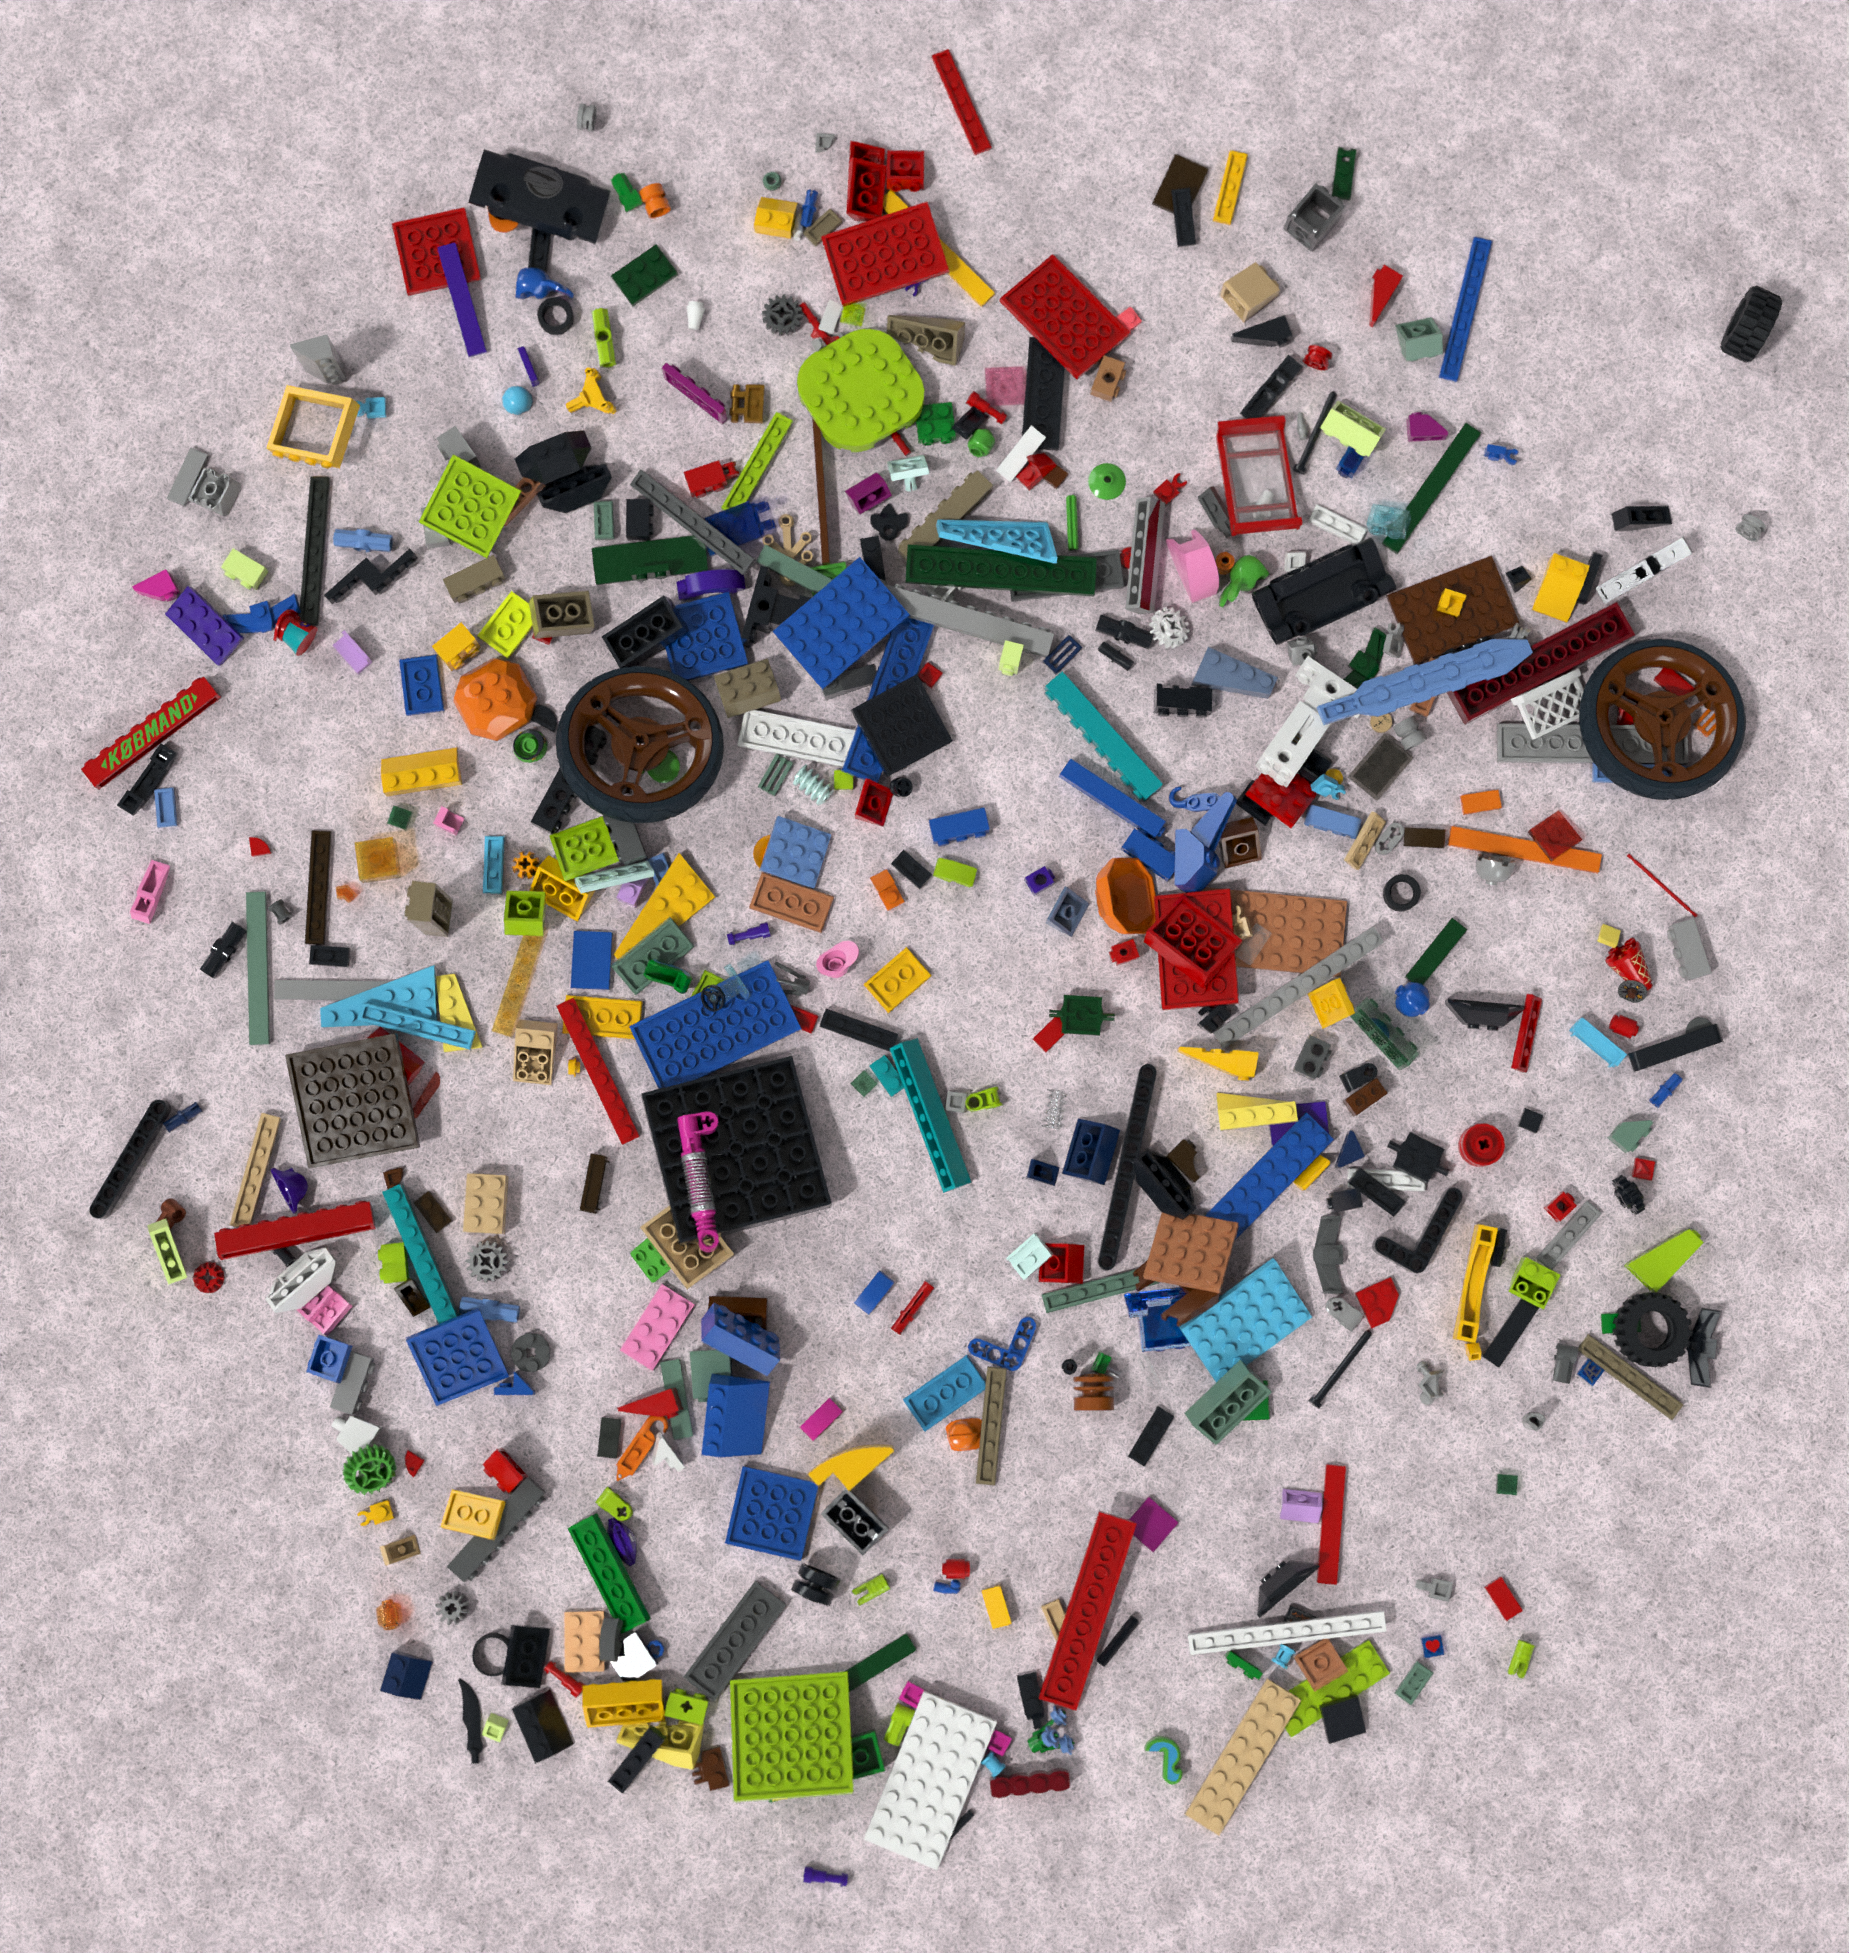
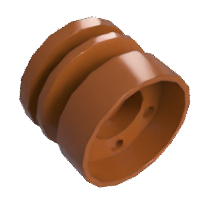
(1093, 1393)

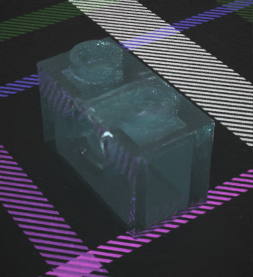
(1380, 514)

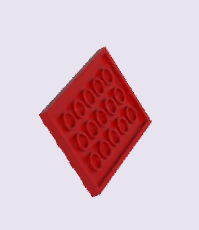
(885, 254)
(1064, 316)
(1177, 988)

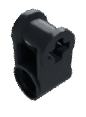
(1355, 1078)

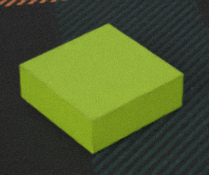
(842, 781)

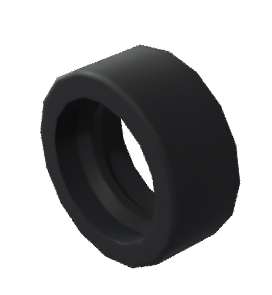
(555, 301)
(1387, 893)

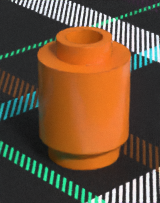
(1222, 568)

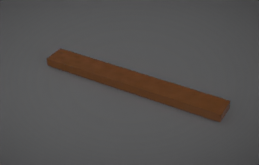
(821, 494)

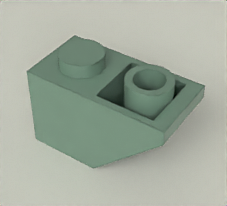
(1629, 1133)

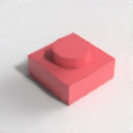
(1129, 319)

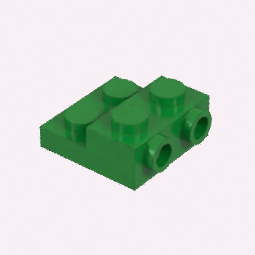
(936, 424)

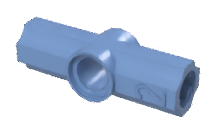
(362, 540)
(490, 1309)

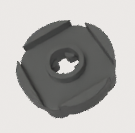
(532, 1363)

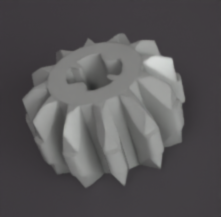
(447, 1602)

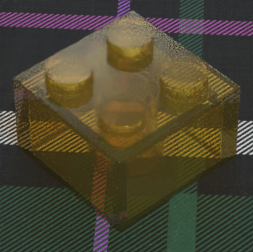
(377, 860)

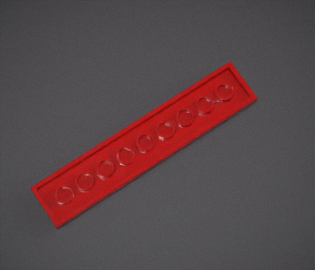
(1087, 1610)

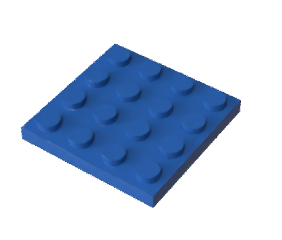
(712, 639)
(457, 1357)
(771, 1513)

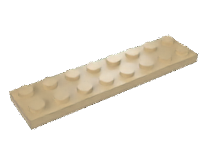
(1242, 1756)

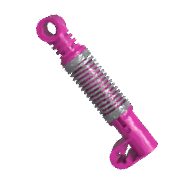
(696, 1175)

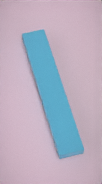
(416, 1025)

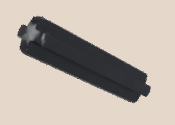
(1117, 1641)

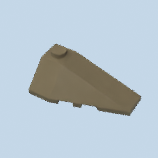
(935, 335)

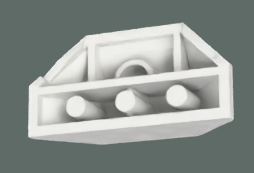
(301, 1281)

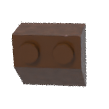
(1240, 843)

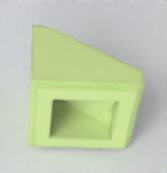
(495, 1727)

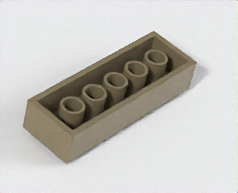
(429, 908)

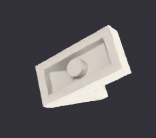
(663, 1450)

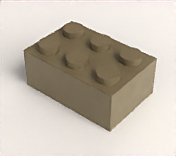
(561, 614)
(747, 688)

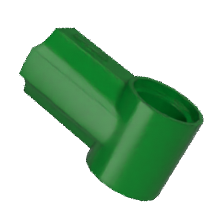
(627, 195)

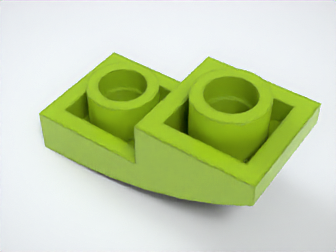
(955, 871)

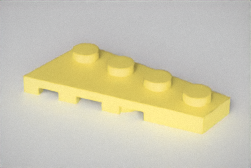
(454, 1009)

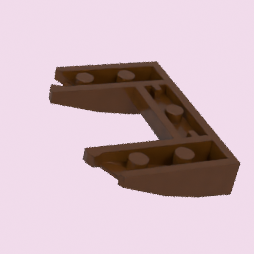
(1187, 1307)

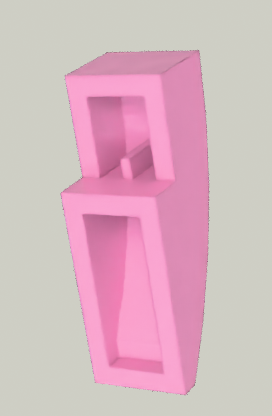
(150, 892)

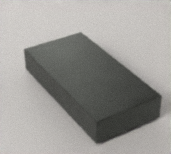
(609, 1437)

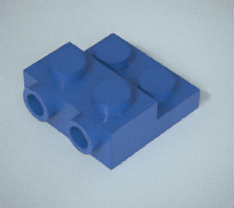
(329, 1358)

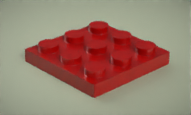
(1282, 802)

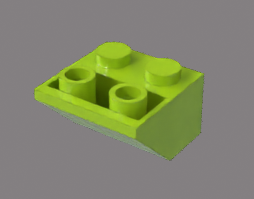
(1533, 1282)

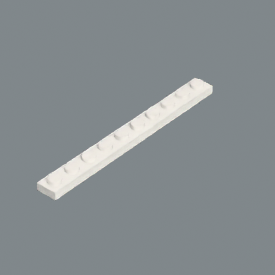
(1286, 1632)

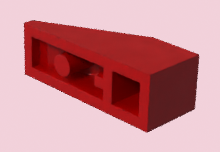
(1383, 287)
(661, 1404)

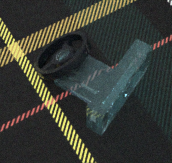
(725, 990)

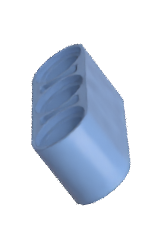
(1334, 821)

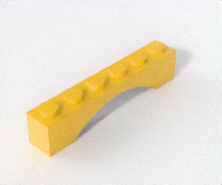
(1471, 1295)

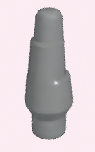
(1301, 427)

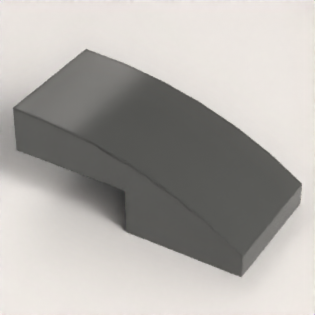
(609, 1645)

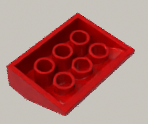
(1192, 940)

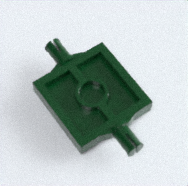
(1081, 1015)

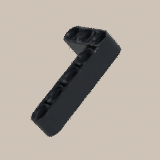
(1426, 1236)

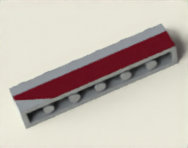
(1145, 555)

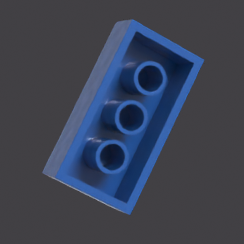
(740, 1339)

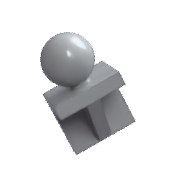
(1429, 1384)

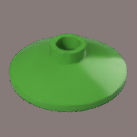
(1103, 489)

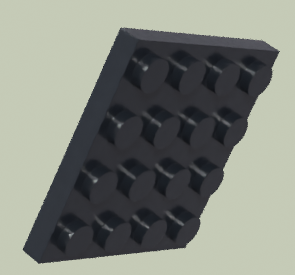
(901, 725)

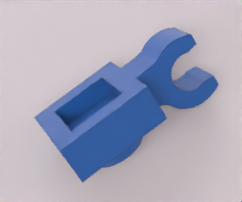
(1495, 453)

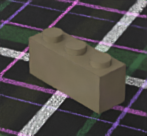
(474, 579)

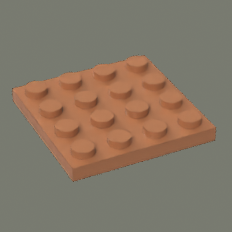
(1191, 1251)

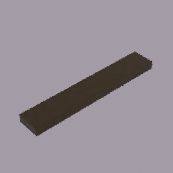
(318, 887)

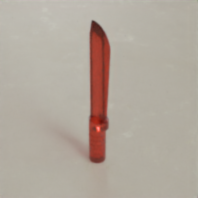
(428, 1092)

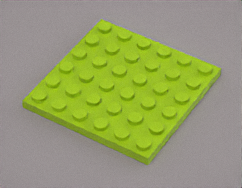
(791, 1737)

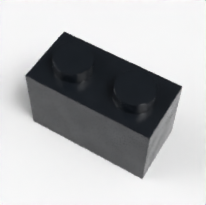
(638, 519)

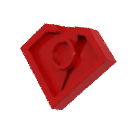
(1378, 1302)

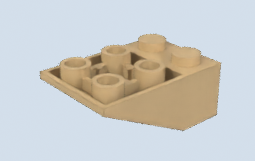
(534, 1051)

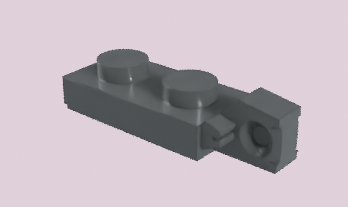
(1215, 510)

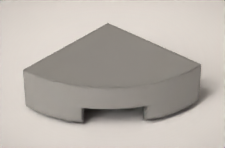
(823, 142)

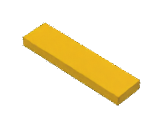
(1230, 187)

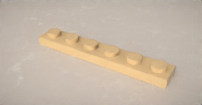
(255, 1170)

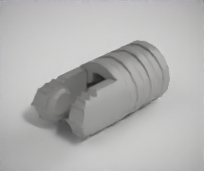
(1540, 1419)

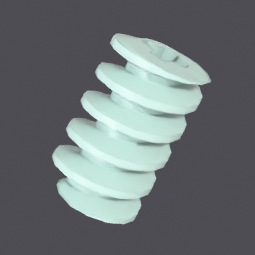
(812, 786)

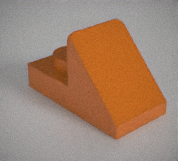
(887, 890)

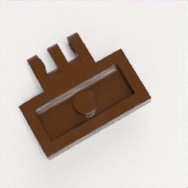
(712, 1769)

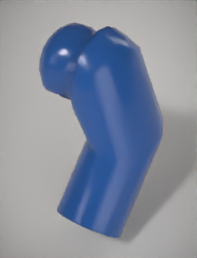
(945, 1588)

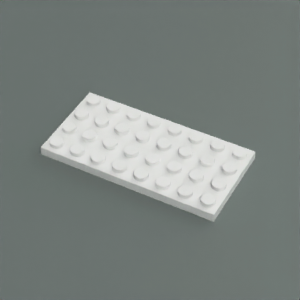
(930, 1780)

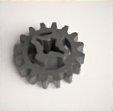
(774, 314)

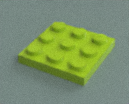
(584, 848)

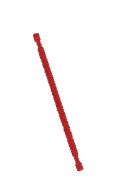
(1661, 885)

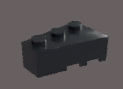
(1182, 701)

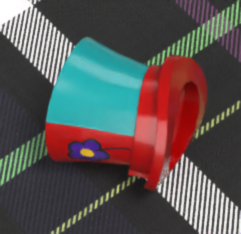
(294, 632)

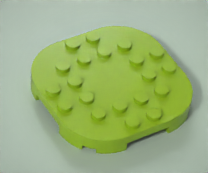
(860, 389)

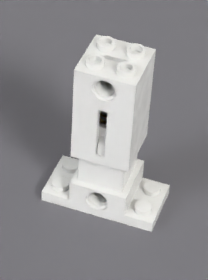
(1304, 725)

